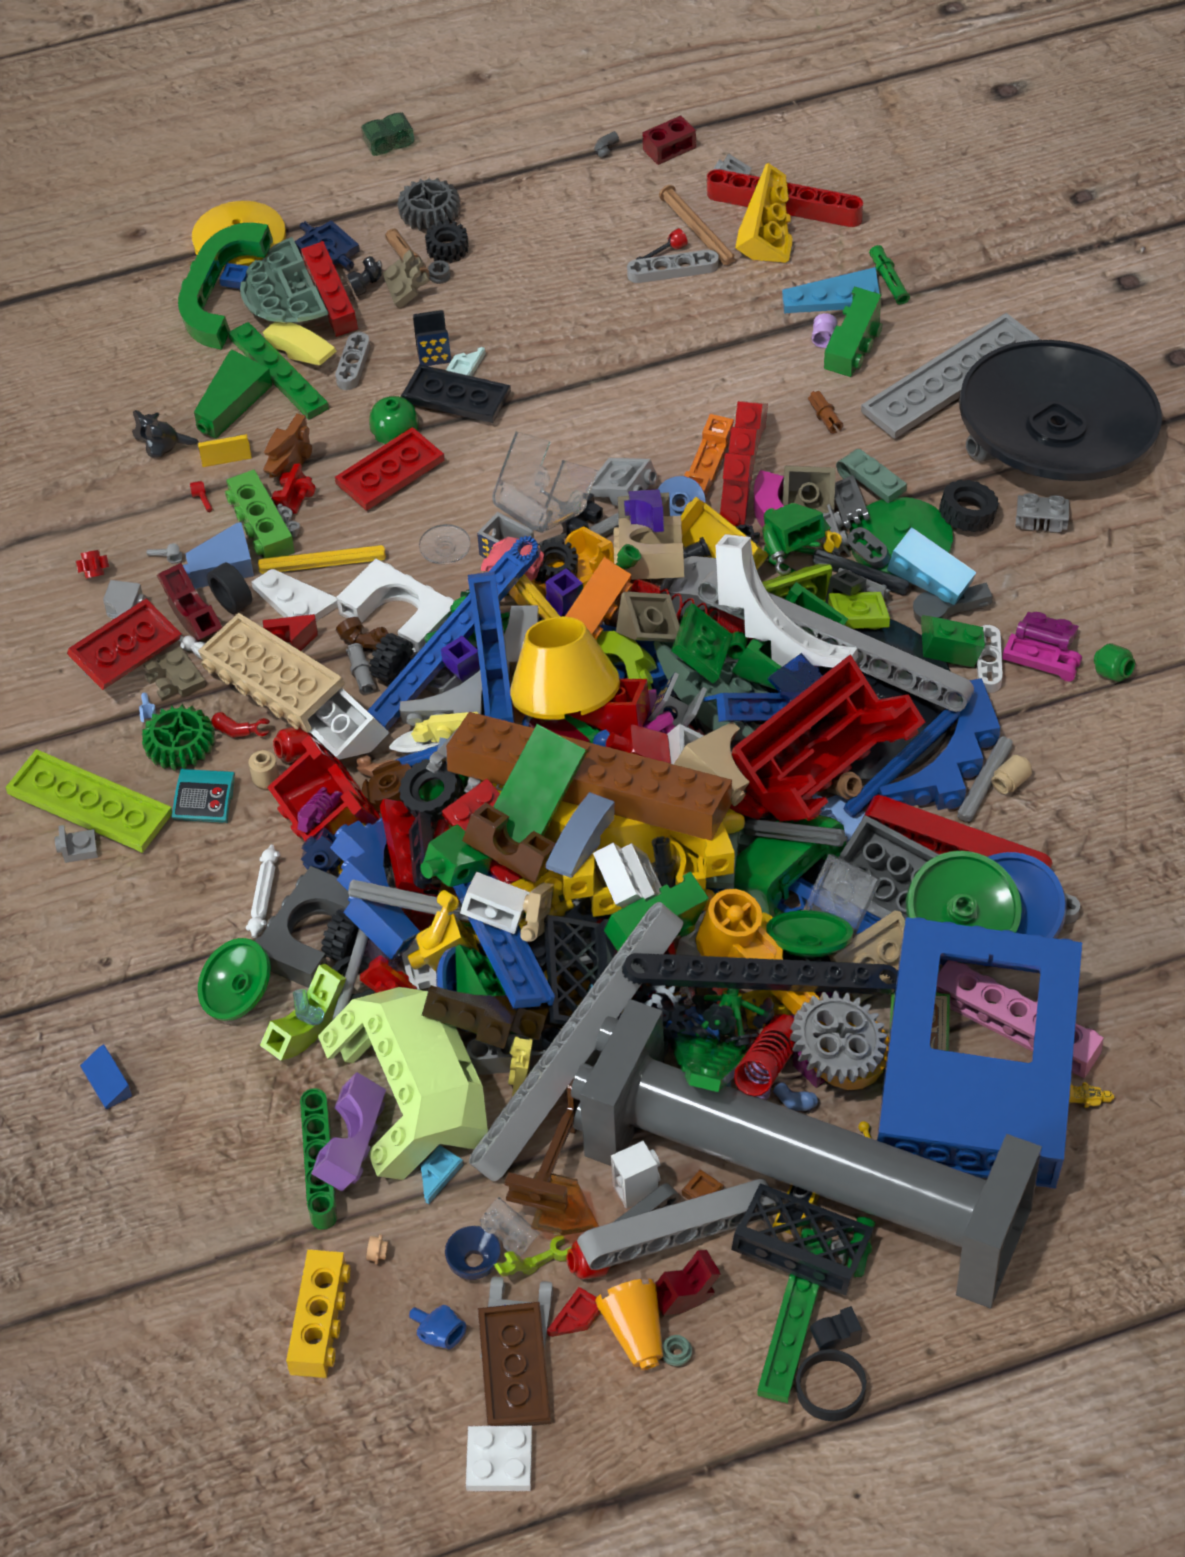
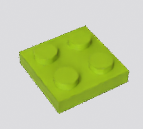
(861, 609)

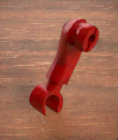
(234, 729)

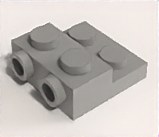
(623, 475)

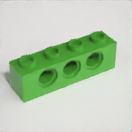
(259, 515)

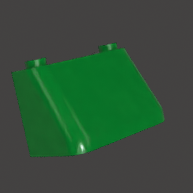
(757, 662)
(775, 864)

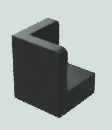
(845, 582)

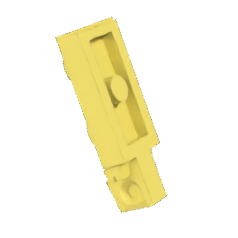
(437, 727)
(520, 1062)

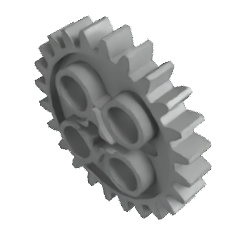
(838, 1037)

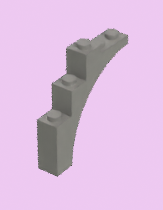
(469, 695)

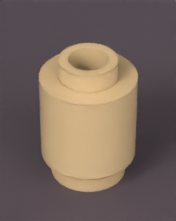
(263, 768)
(1011, 774)

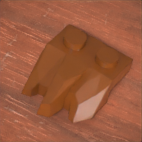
(288, 447)

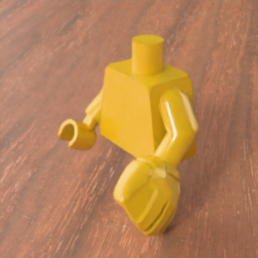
(443, 934)

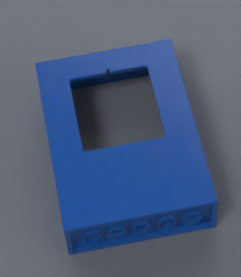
(964, 1104)

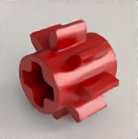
(92, 563)

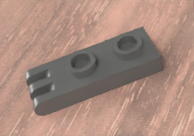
(850, 501)

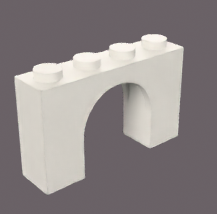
(383, 584)

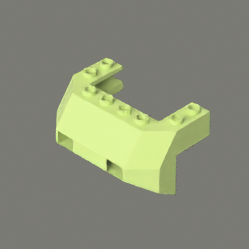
(425, 1070)

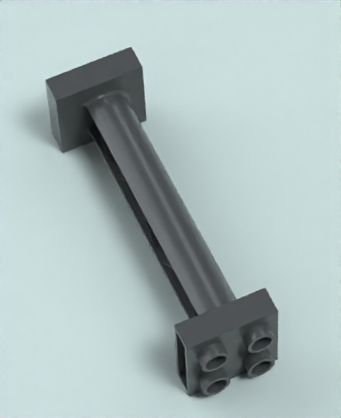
(638, 1090)

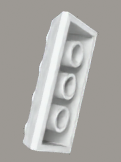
(346, 727)

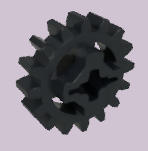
(670, 1002)

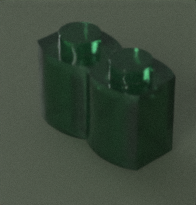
(389, 133)

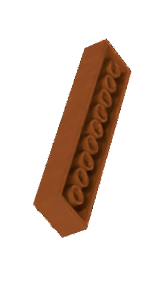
(638, 785)

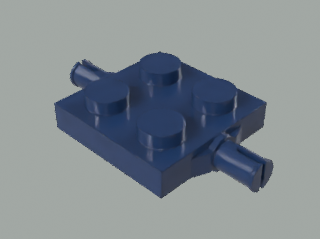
(338, 243)

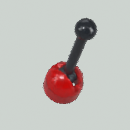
(676, 240)

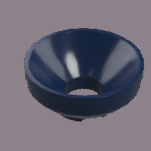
(472, 1241)

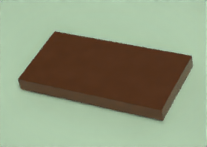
(514, 1365)

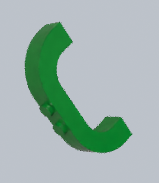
(216, 252)

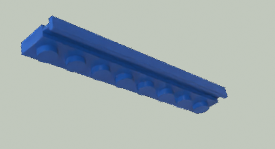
(511, 961)

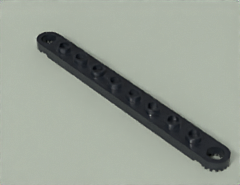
(760, 974)

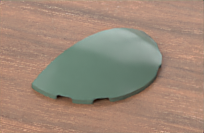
(281, 287)
(691, 682)

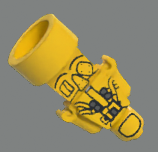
(1089, 1095)

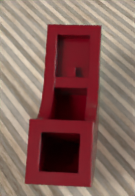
(186, 604)

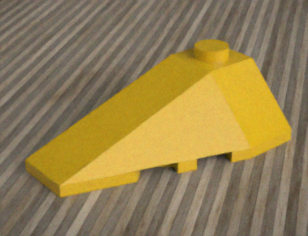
(765, 224)

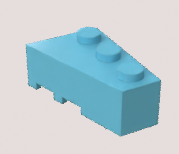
(930, 567)

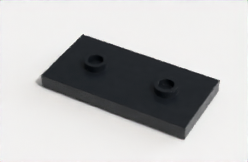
(456, 393)

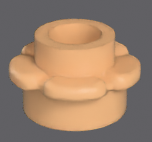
(376, 1249)

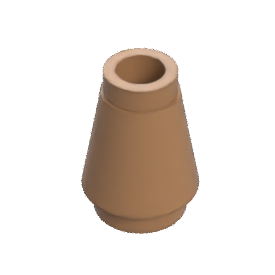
(845, 785)

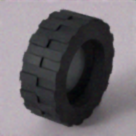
(972, 493)
(417, 777)

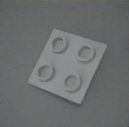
(1053, 508)

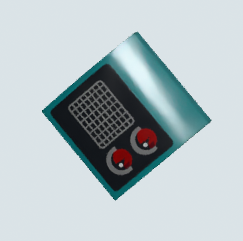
(203, 795)

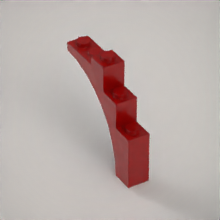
(740, 460)

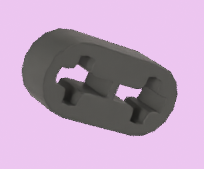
(873, 543)

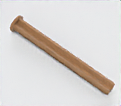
(669, 195)

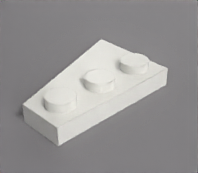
(292, 596)

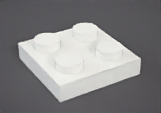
(499, 1458)

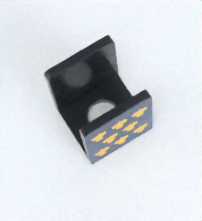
(431, 338)

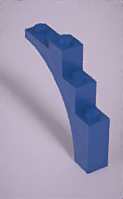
(491, 646)
(962, 758)
(363, 859)

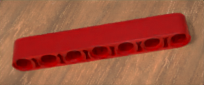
(802, 200)
(940, 833)

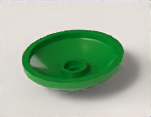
(810, 933)
(233, 979)

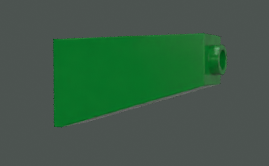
(231, 393)

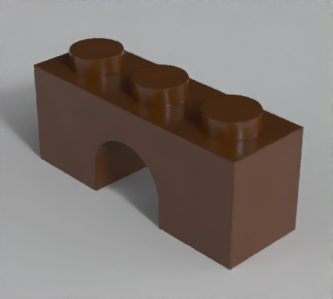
(489, 835)

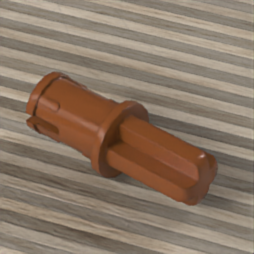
(825, 411)

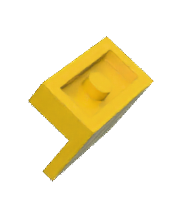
(224, 450)

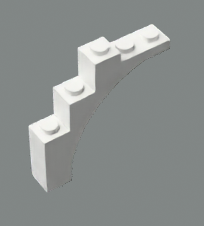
(742, 588)

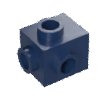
(318, 852)

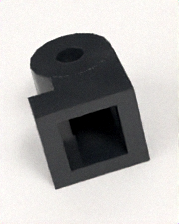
(837, 1331)

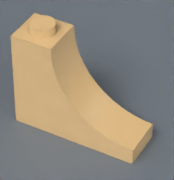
(713, 756)

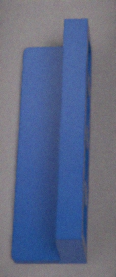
(747, 706)

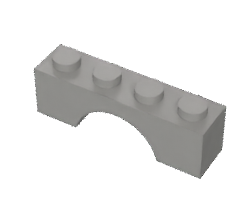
(121, 597)

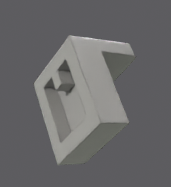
(732, 164)
(76, 845)

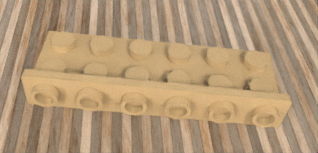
(269, 671)

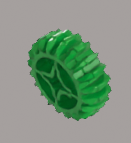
(178, 737)

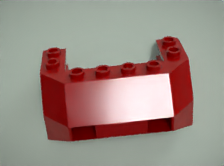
(792, 763)

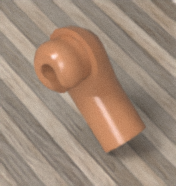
(365, 765)

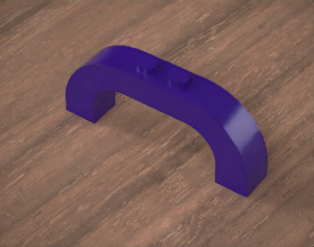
(463, 657)

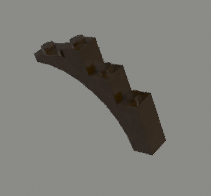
(493, 1015)

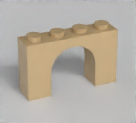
(659, 551)

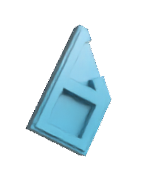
(438, 1171)

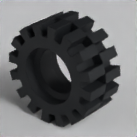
(446, 232)
(557, 551)
(390, 657)
(339, 936)

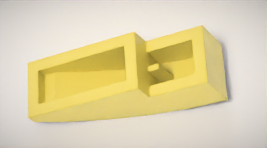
(298, 342)

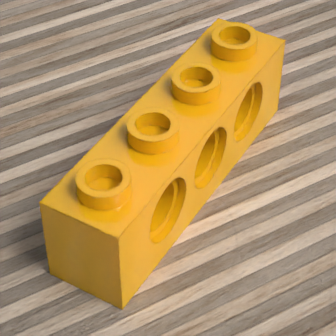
(315, 1359)

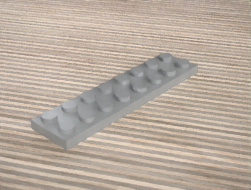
(940, 379)

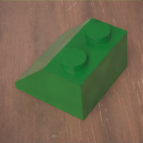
(951, 641)

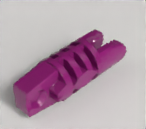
(317, 809)

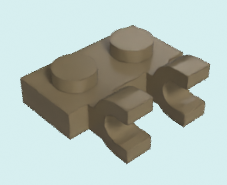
(405, 278)
(181, 674)

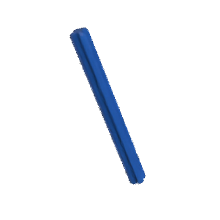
(901, 761)

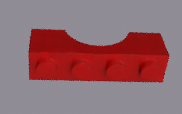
(331, 290)

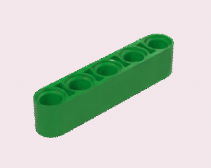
(312, 1121)

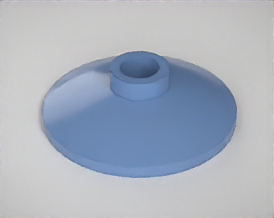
(681, 488)

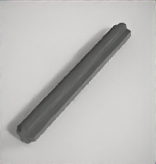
(795, 832)

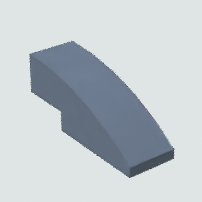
(581, 835)

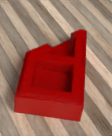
(750, 807)
(576, 1314)

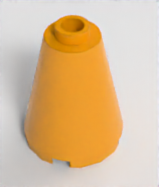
(634, 1320)

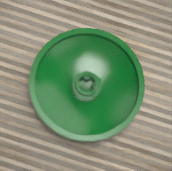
(894, 519)
(965, 891)

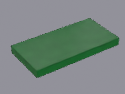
(538, 782)

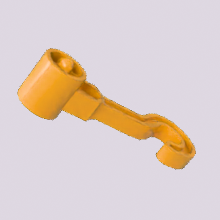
(734, 930)

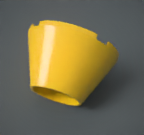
(562, 671)

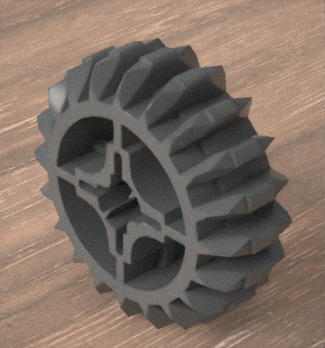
(428, 203)

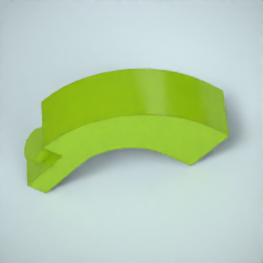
(628, 652)
(290, 1035)

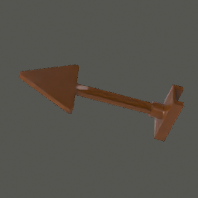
(539, 1190)

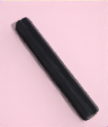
(892, 582)

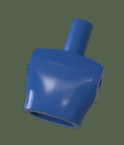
(440, 1327)

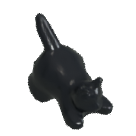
(158, 435)

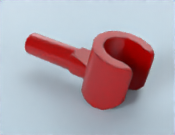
(198, 489)

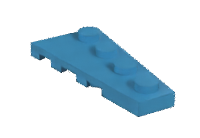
(828, 293)

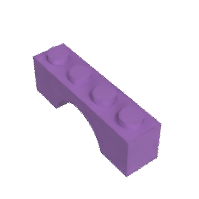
(341, 1158)

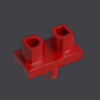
(295, 488)
(383, 977)

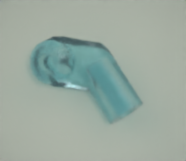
(304, 1011)

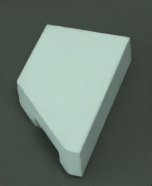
(466, 363)

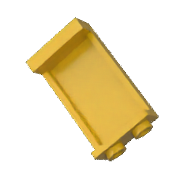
(703, 521)

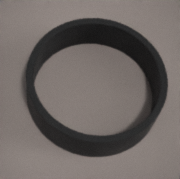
(838, 1356)

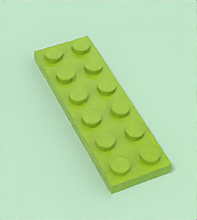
(89, 800)

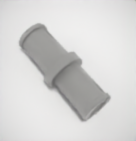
(360, 669)

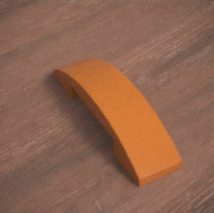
(711, 451)

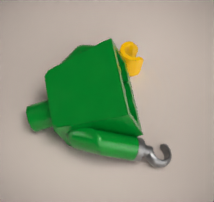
(793, 528)

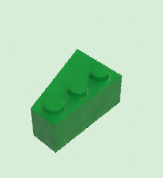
(855, 334)
(684, 900)

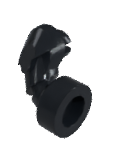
(372, 273)

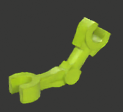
(531, 1264)

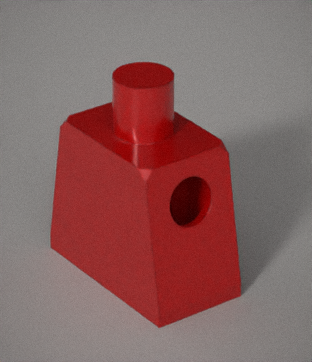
(641, 742)

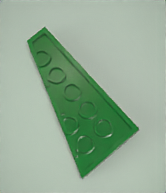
(707, 1061)

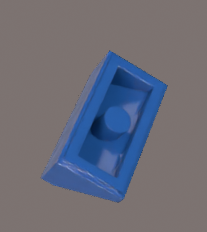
(106, 1077)

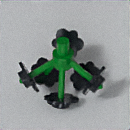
(727, 1016)

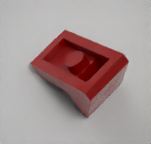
(296, 629)

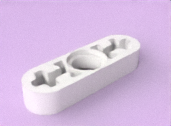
(995, 666)

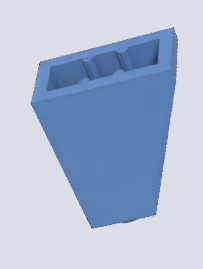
(227, 547)

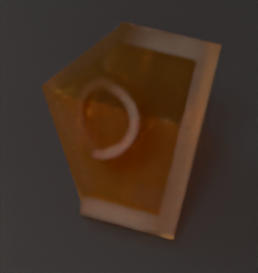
(577, 1216)

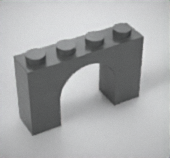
(313, 895)

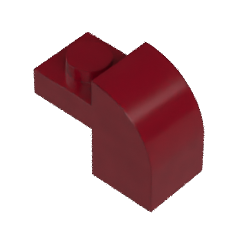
(687, 1288)

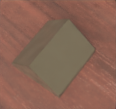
(647, 617)

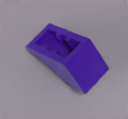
(645, 509)

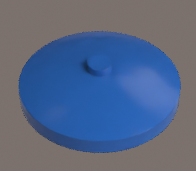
(1039, 891)

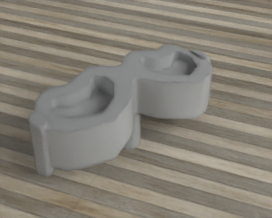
(286, 514)

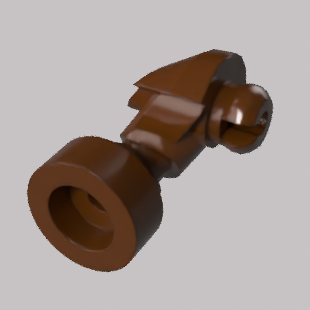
(352, 629)

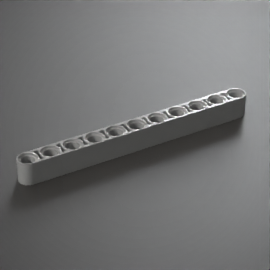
(872, 652)
(571, 1047)

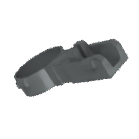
(931, 605)

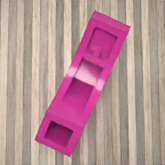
(767, 494)

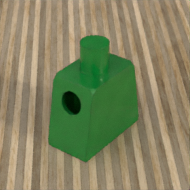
(453, 859)

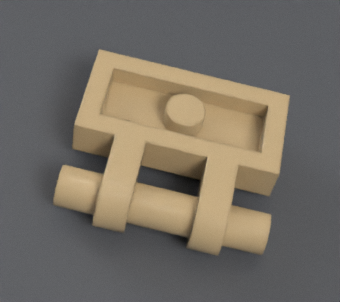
(537, 906)

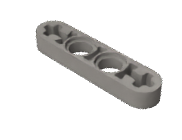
(672, 263)

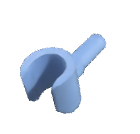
(146, 709)

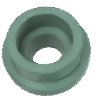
(676, 1342)

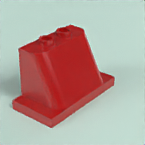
(307, 776)

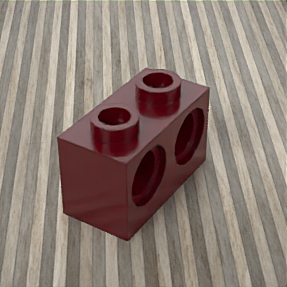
(669, 140)

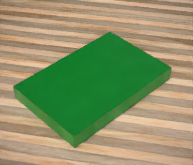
(702, 643)

